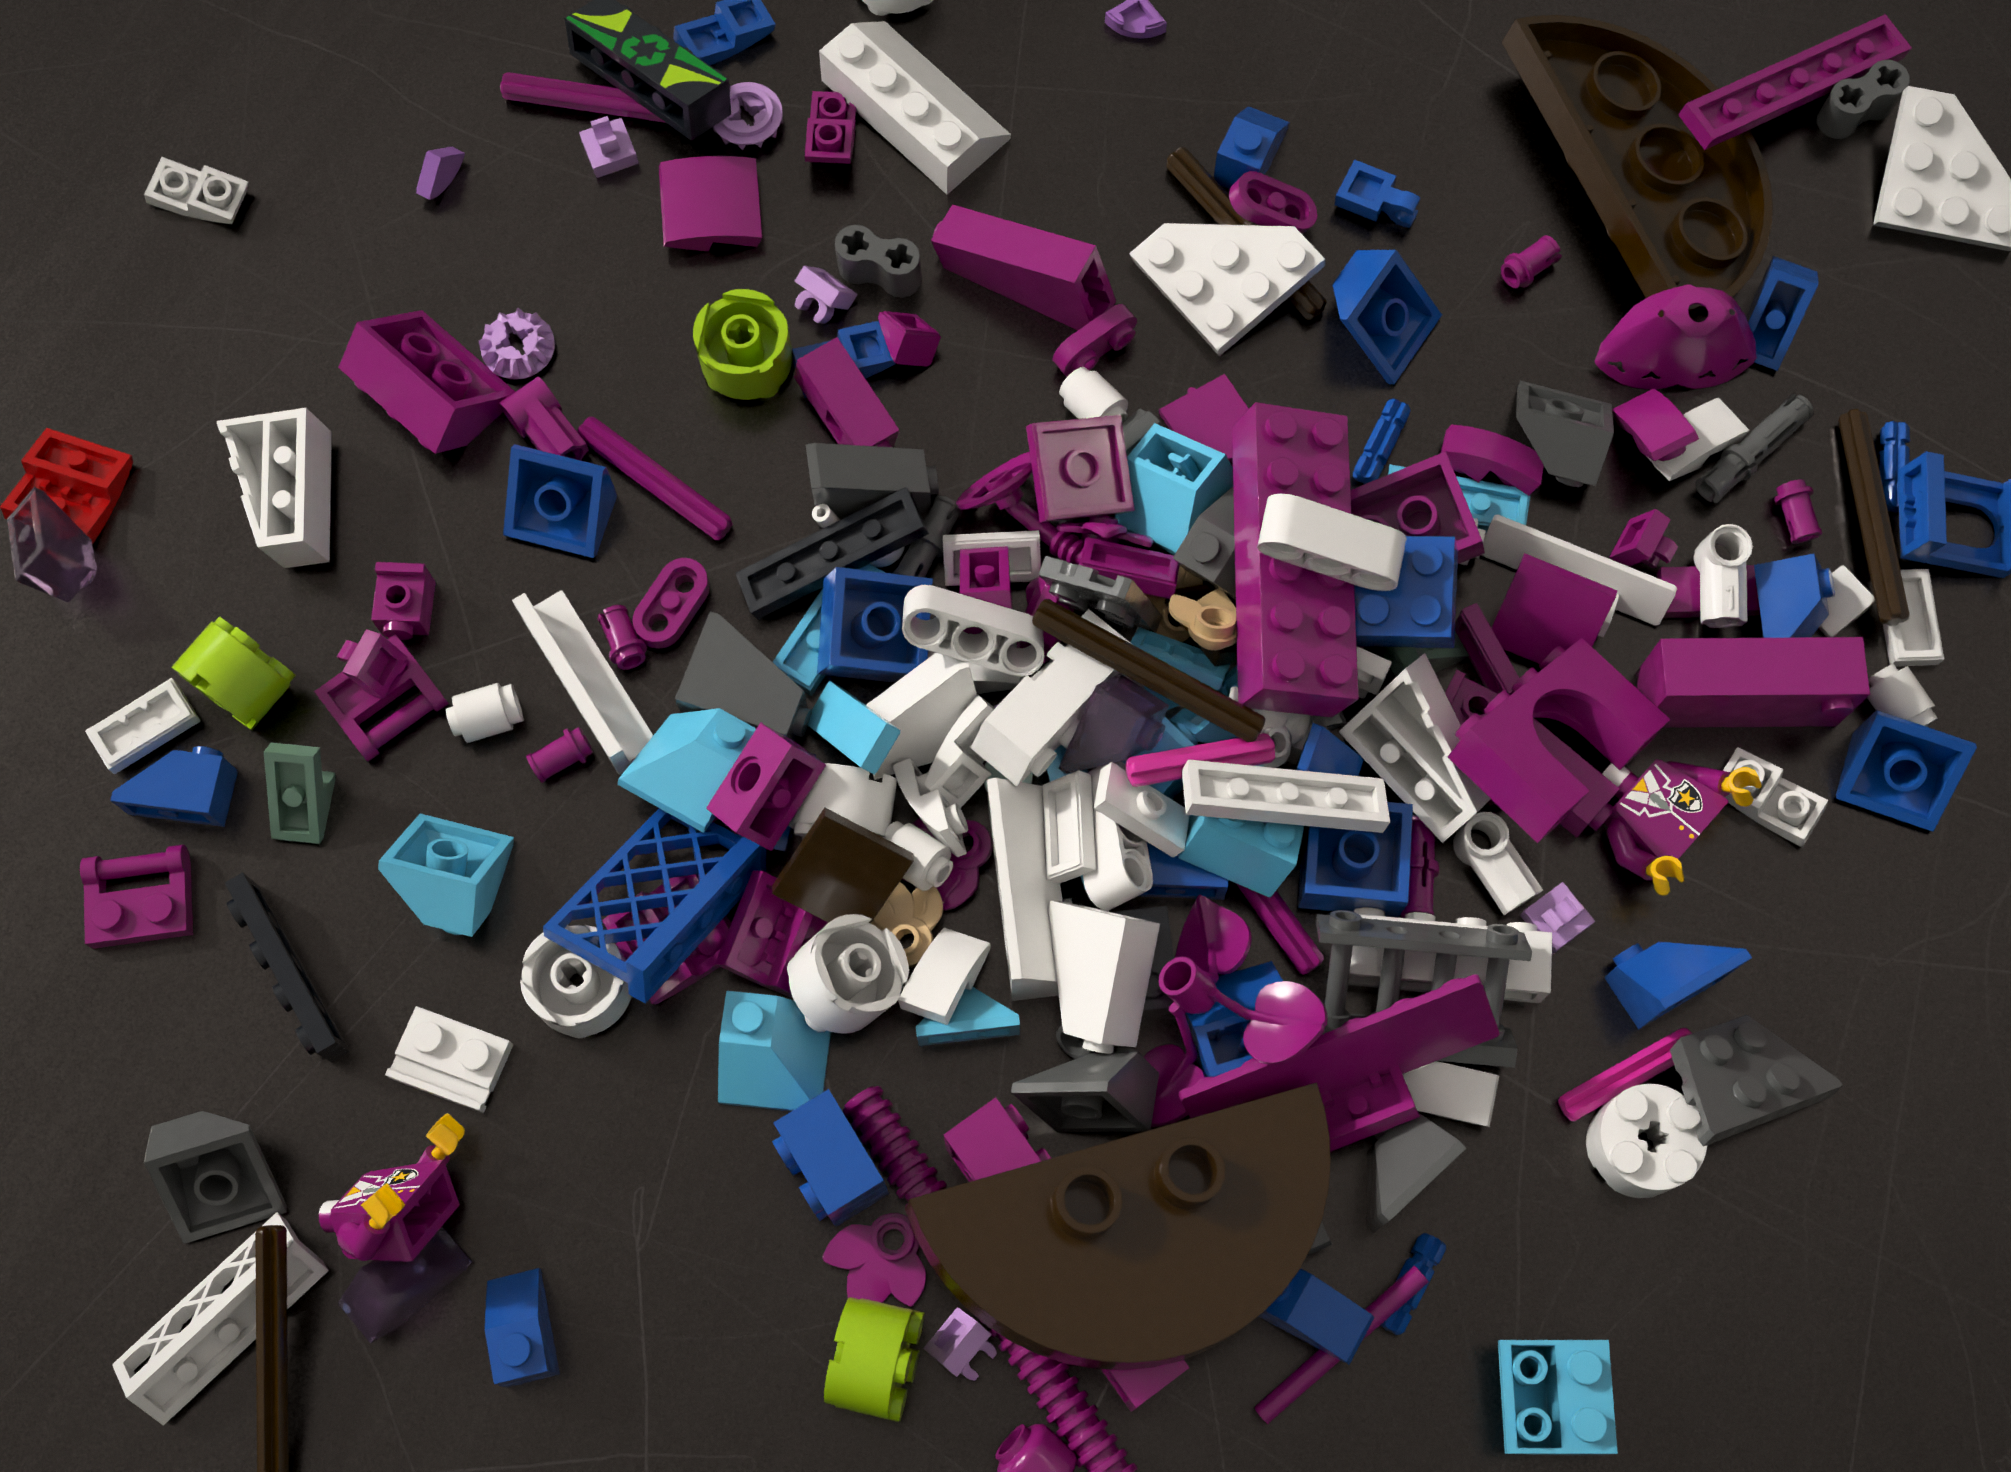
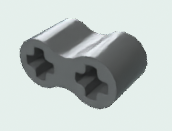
(1863, 99)
(880, 261)

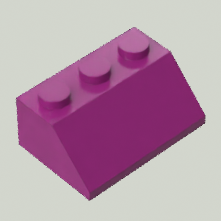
(424, 379)

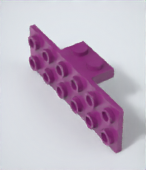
(1363, 1062)

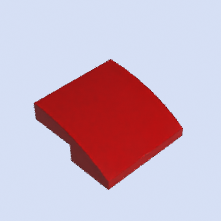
(76, 475)

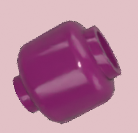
(1034, 1450)

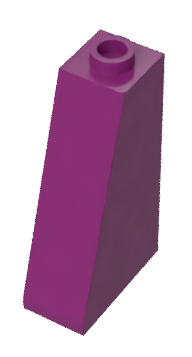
(1026, 265)

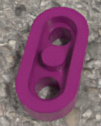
(1272, 202)
(1106, 332)
(669, 605)

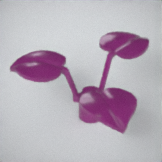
(1280, 1028)

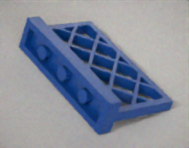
(686, 925)

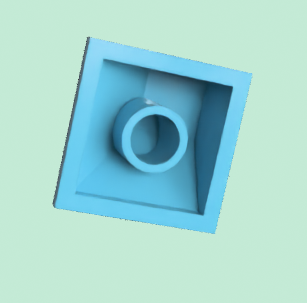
(687, 763)
(447, 872)
(769, 1053)

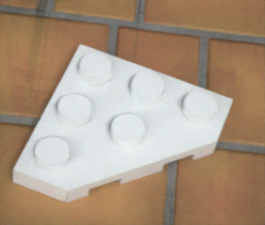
(1943, 175)
(1226, 274)

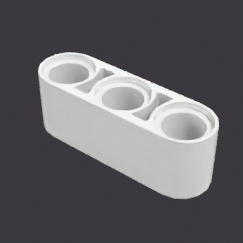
(1332, 542)
(956, 613)
(1121, 859)

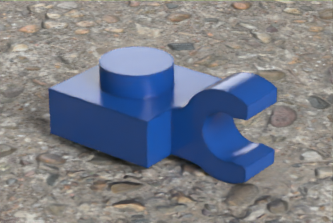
(1371, 191)

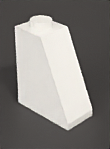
(924, 708)
(1101, 973)

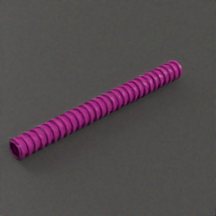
(1045, 1376)

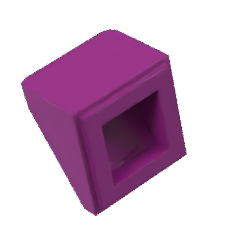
(909, 338)

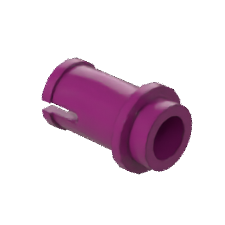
(1522, 267)
(1798, 511)
(626, 648)
(560, 754)

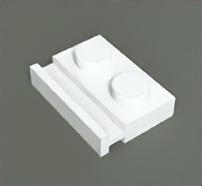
(449, 1059)

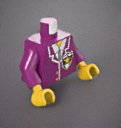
(1667, 812)
(398, 1208)

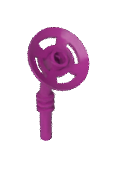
(1004, 490)

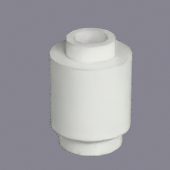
(1090, 395)
(1901, 695)
(484, 712)
(930, 856)

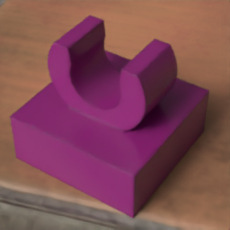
(1644, 541)
(372, 662)

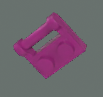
(353, 705)
(139, 912)

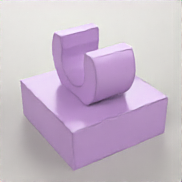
(608, 146)
(826, 290)
(1560, 914)
(958, 1343)

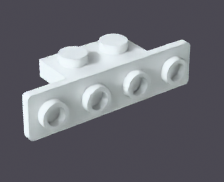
(1637, 592)

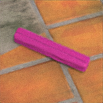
(1168, 764)
(1620, 1077)

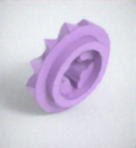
(758, 102)
(507, 361)

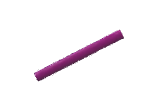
(1322, 1362)

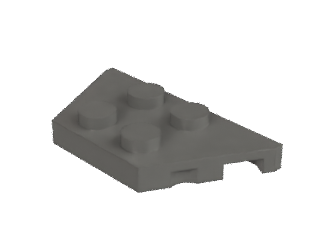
(1084, 588)
(1745, 1077)

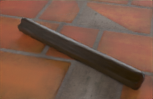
(1218, 205)
(1873, 518)
(1148, 670)
(271, 1349)

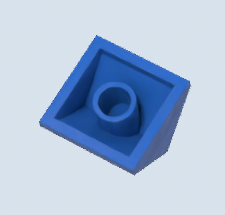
(557, 501)
(1903, 769)

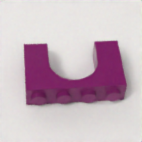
(1512, 763)

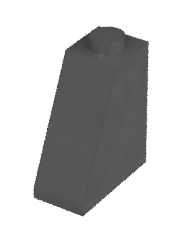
(858, 476)
(742, 681)

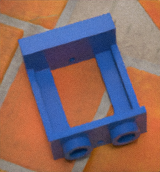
(1922, 517)

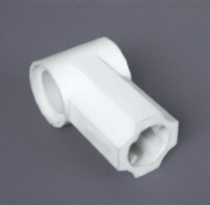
(1723, 581)
(1501, 866)

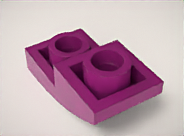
(830, 129)
(1655, 425)
(1481, 451)

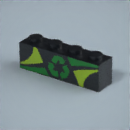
(649, 66)

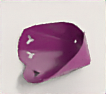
(1677, 345)

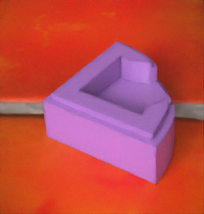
(1136, 19)
(438, 171)

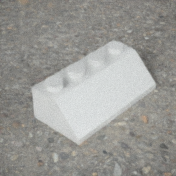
(910, 102)
(1023, 886)

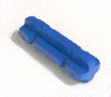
(1381, 441)
(1893, 457)
(1427, 1252)

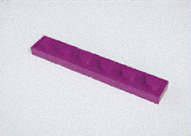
(1792, 82)

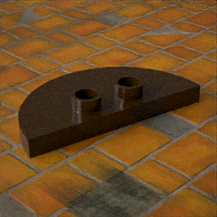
(1662, 197)
(1140, 1240)

